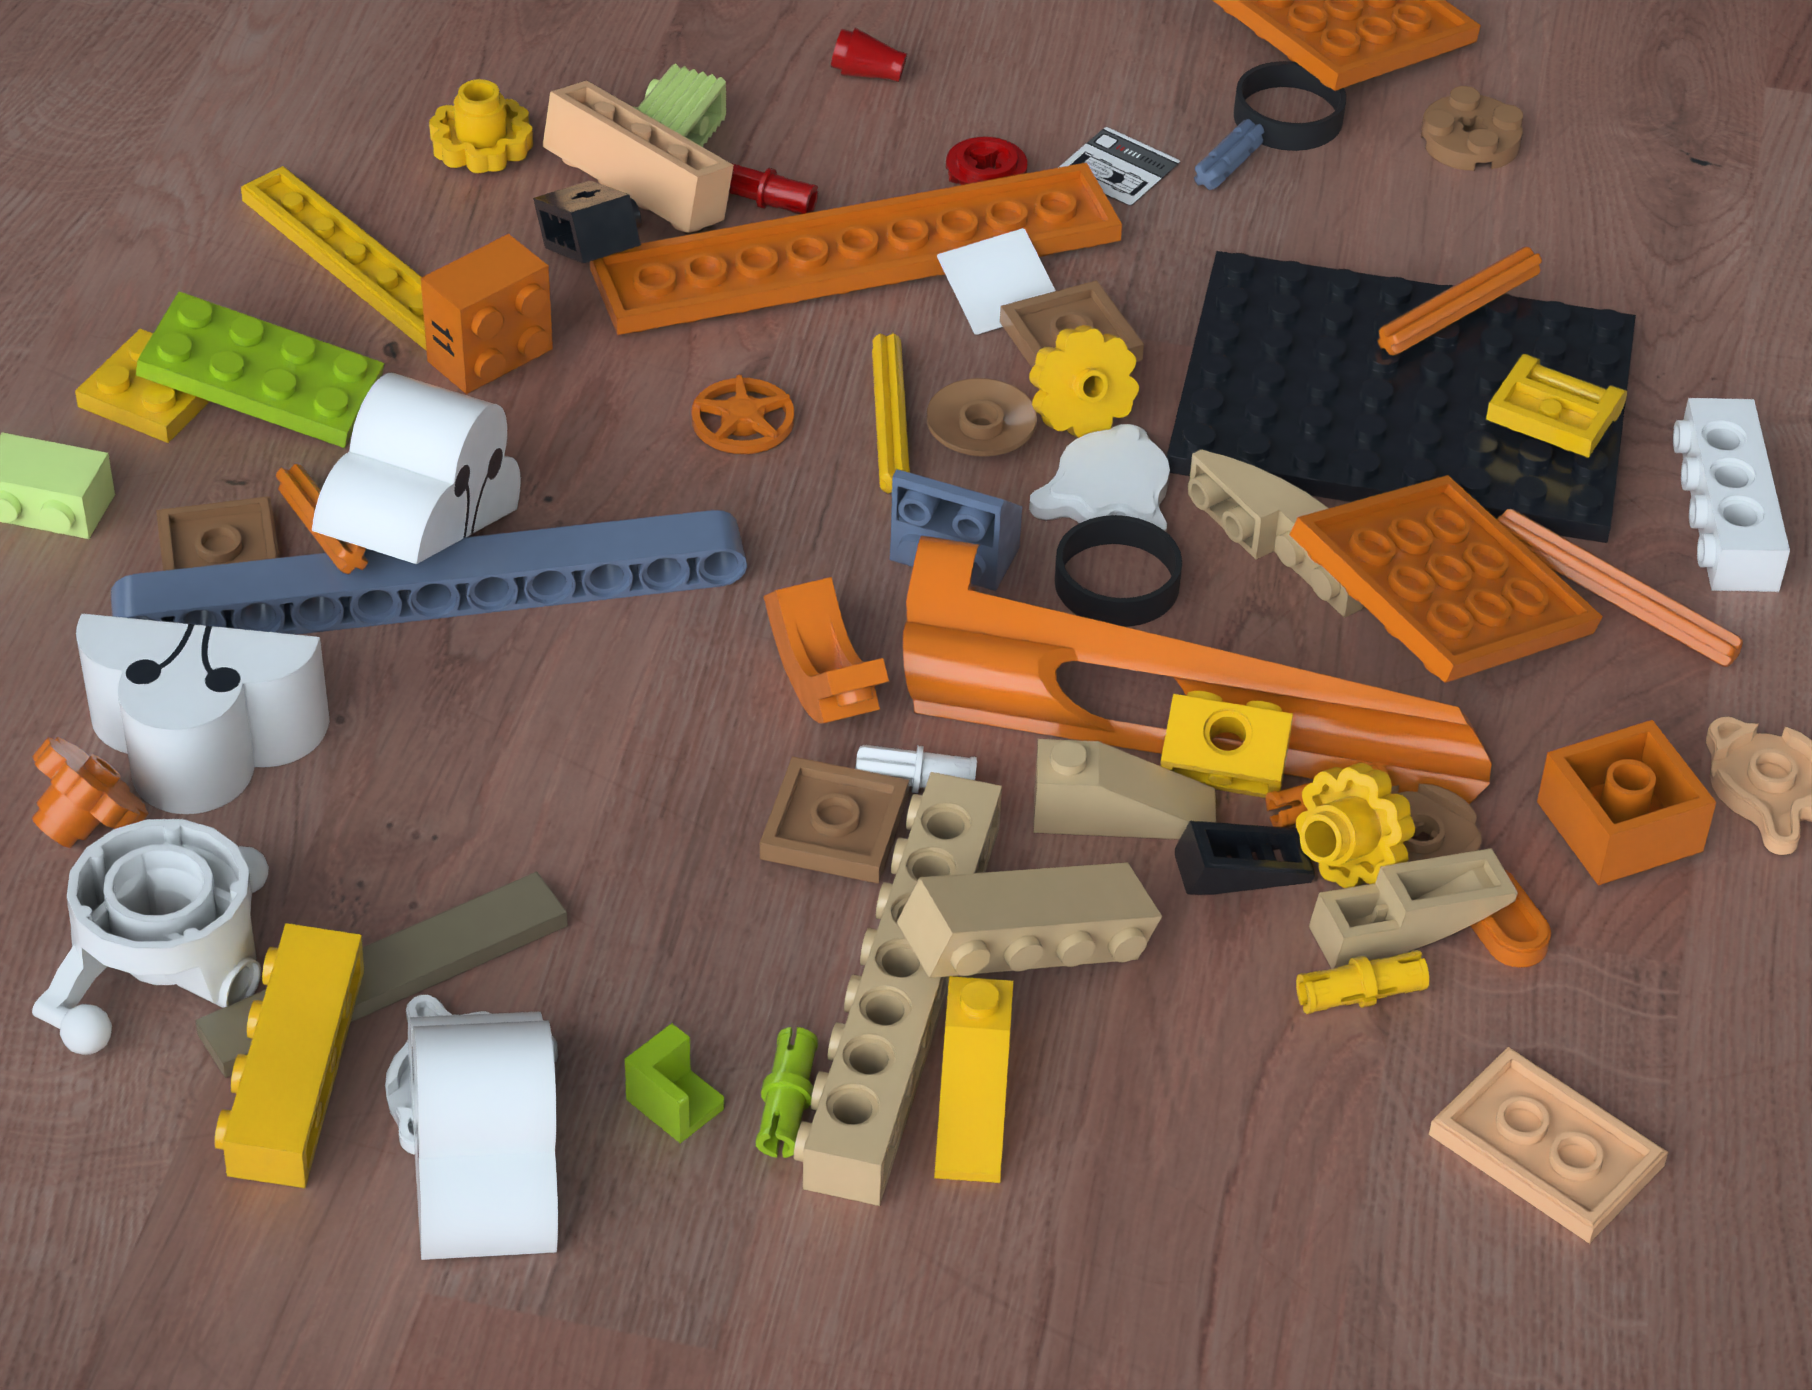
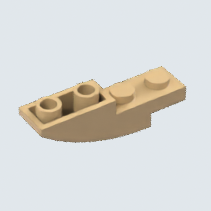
(1259, 516)

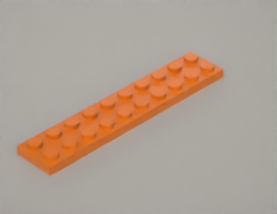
(846, 247)

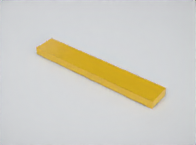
(340, 248)

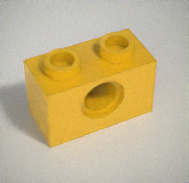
(1248, 770)

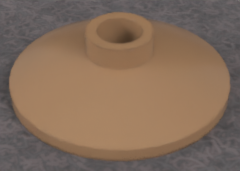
(981, 417)

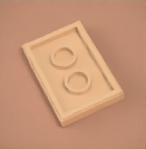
(1548, 1144)

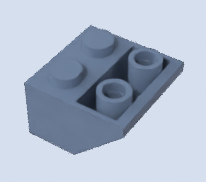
(956, 514)

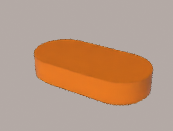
(1515, 933)

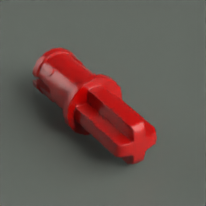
(773, 190)

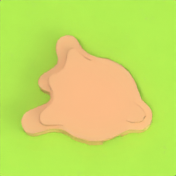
(1763, 778)

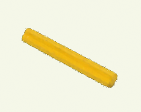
(890, 408)

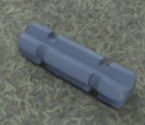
(1229, 154)

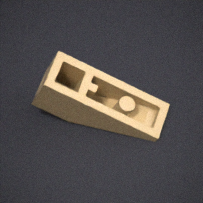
(1113, 793)

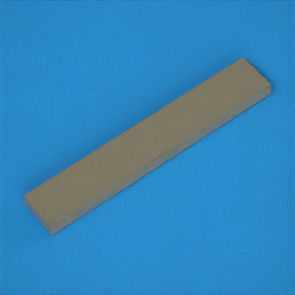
(418, 957)

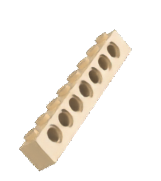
(893, 1003)

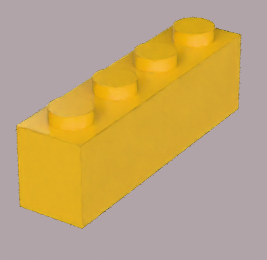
(292, 1055)

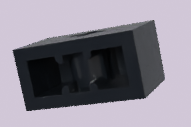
(588, 221)

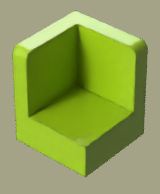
(665, 1087)

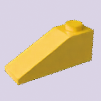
(974, 1079)

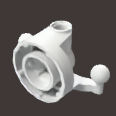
(166, 908)

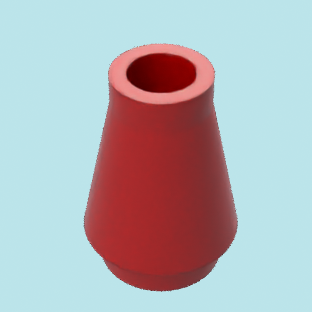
(866, 56)

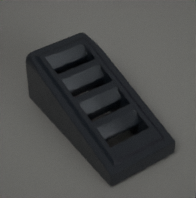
(1208, 871)

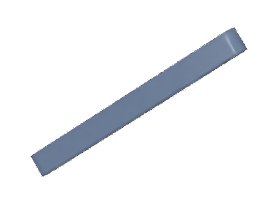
(462, 580)

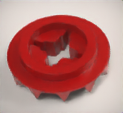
(972, 158)

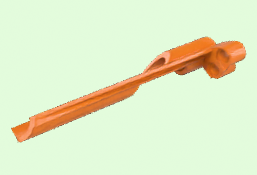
(999, 659)

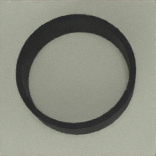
(1284, 134)
(1122, 531)

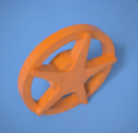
(742, 415)

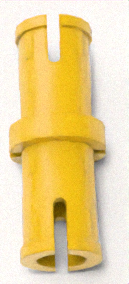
(1362, 981)

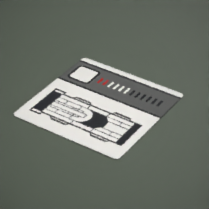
(1123, 164)

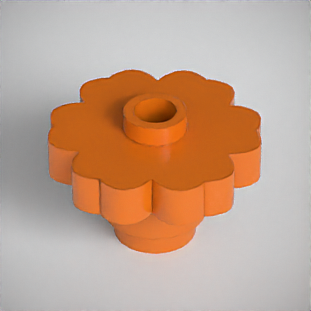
(81, 794)

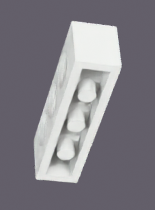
(1731, 495)

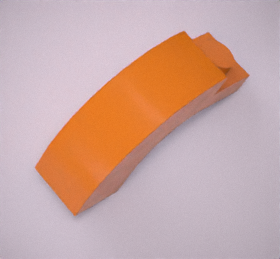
(819, 655)

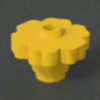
(481, 129)
(1083, 381)
(1354, 824)

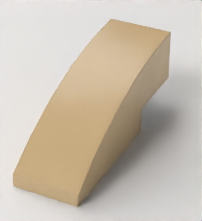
(1410, 906)

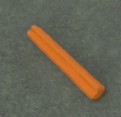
(1459, 301)
(302, 496)

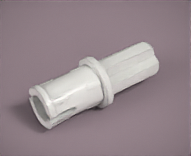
(913, 764)

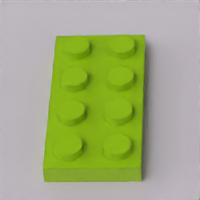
(259, 369)

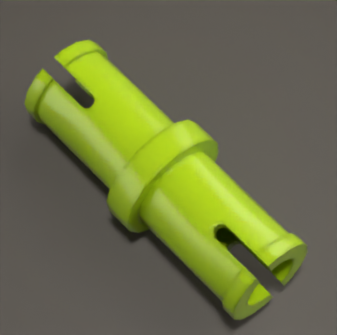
(787, 1092)

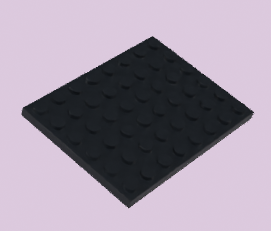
(1302, 390)

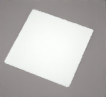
(994, 275)

